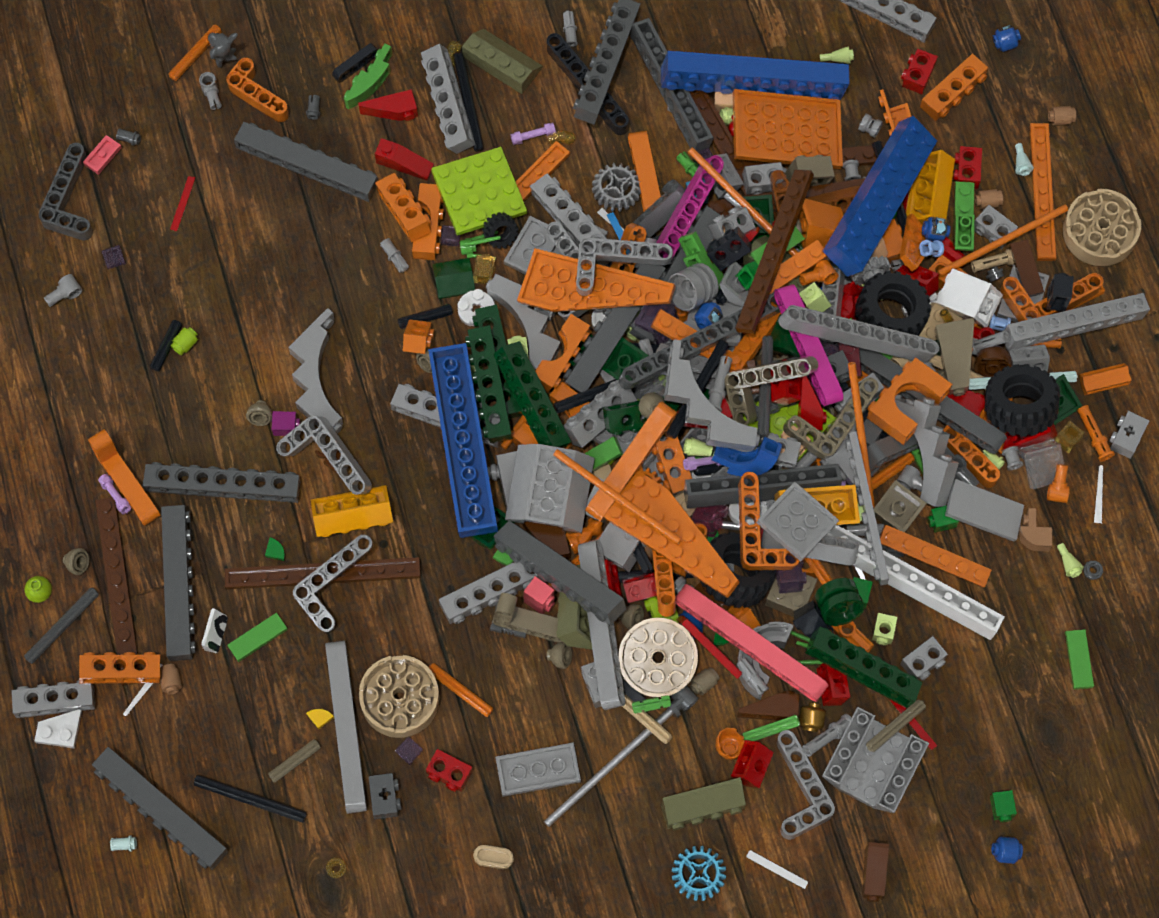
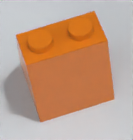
(818, 221)

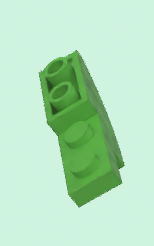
(368, 82)
(963, 216)
(696, 253)

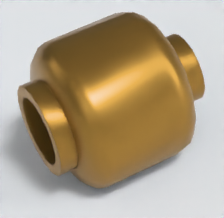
(812, 717)

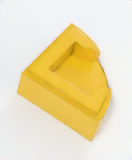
(320, 717)

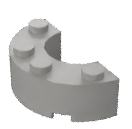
(777, 634)

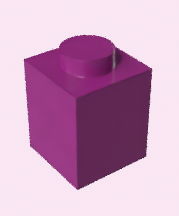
(284, 422)

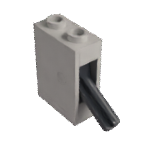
(624, 549)

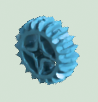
(710, 860)

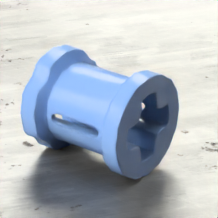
(933, 246)
(999, 323)

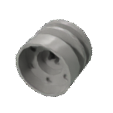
(694, 286)

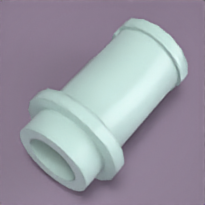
(123, 843)

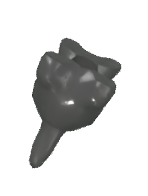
(221, 47)

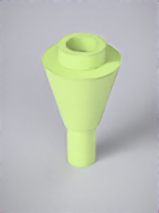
(842, 55)
(1071, 564)

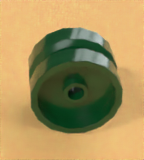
(839, 601)

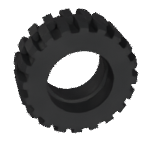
(901, 289)
(1022, 418)
(750, 588)

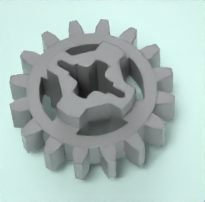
(874, 266)

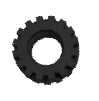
(496, 222)

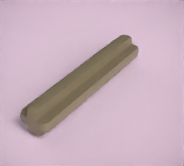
(294, 760)

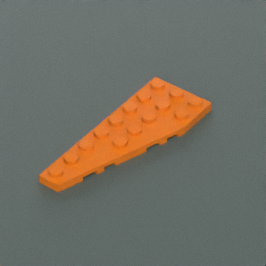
(552, 286)
(694, 551)

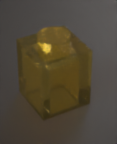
(484, 268)
(1069, 436)

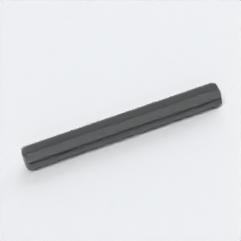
(61, 625)

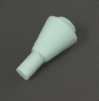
(1023, 164)

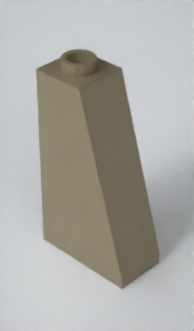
(955, 350)

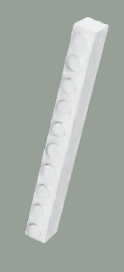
(928, 589)

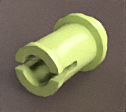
(997, 461)

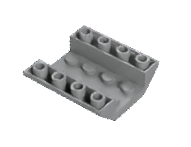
(548, 489)
(877, 776)

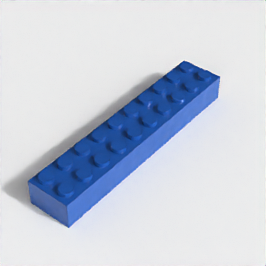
(730, 72)
(880, 196)
(462, 440)

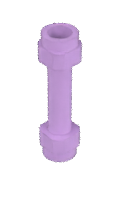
(518, 137)
(691, 463)
(121, 503)

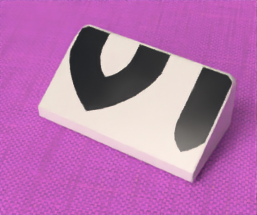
(214, 631)

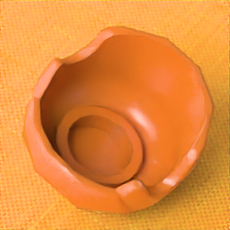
(729, 743)

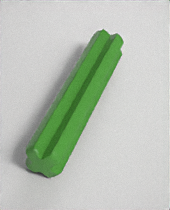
(772, 728)

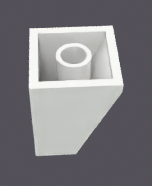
(969, 297)

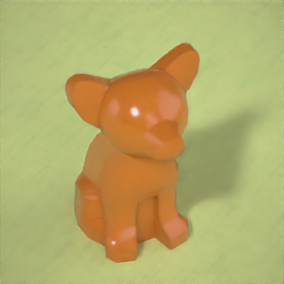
(593, 528)

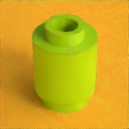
(184, 341)

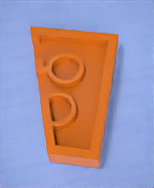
(912, 238)

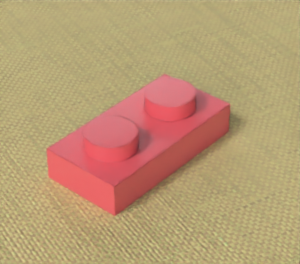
(102, 154)

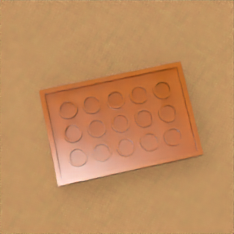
(785, 126)

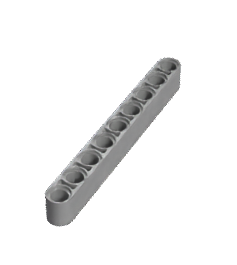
(858, 334)
(602, 634)
(346, 727)

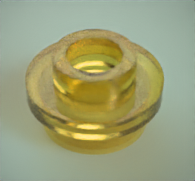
(331, 863)

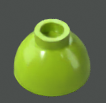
(38, 589)

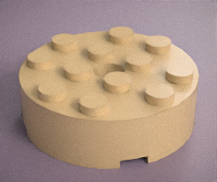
(1103, 245)
(663, 677)
(399, 716)

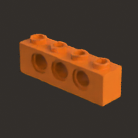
(970, 67)
(403, 207)
(664, 465)
(109, 674)

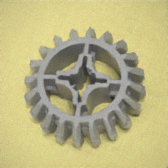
(607, 194)

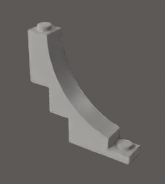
(532, 322)
(308, 351)
(683, 388)

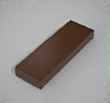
(1026, 267)

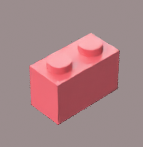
(539, 596)

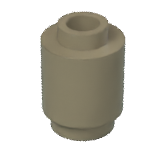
(704, 681)

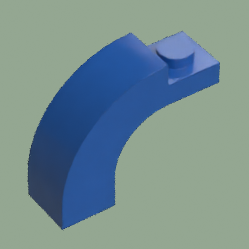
(755, 461)

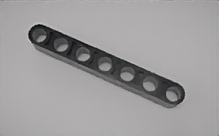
(577, 79)

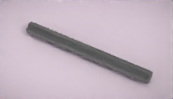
(765, 389)

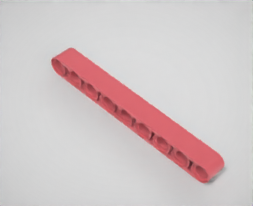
(751, 643)

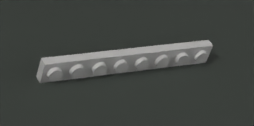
(868, 515)

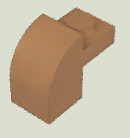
(1034, 537)

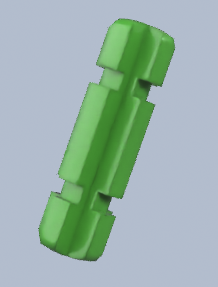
(651, 704)

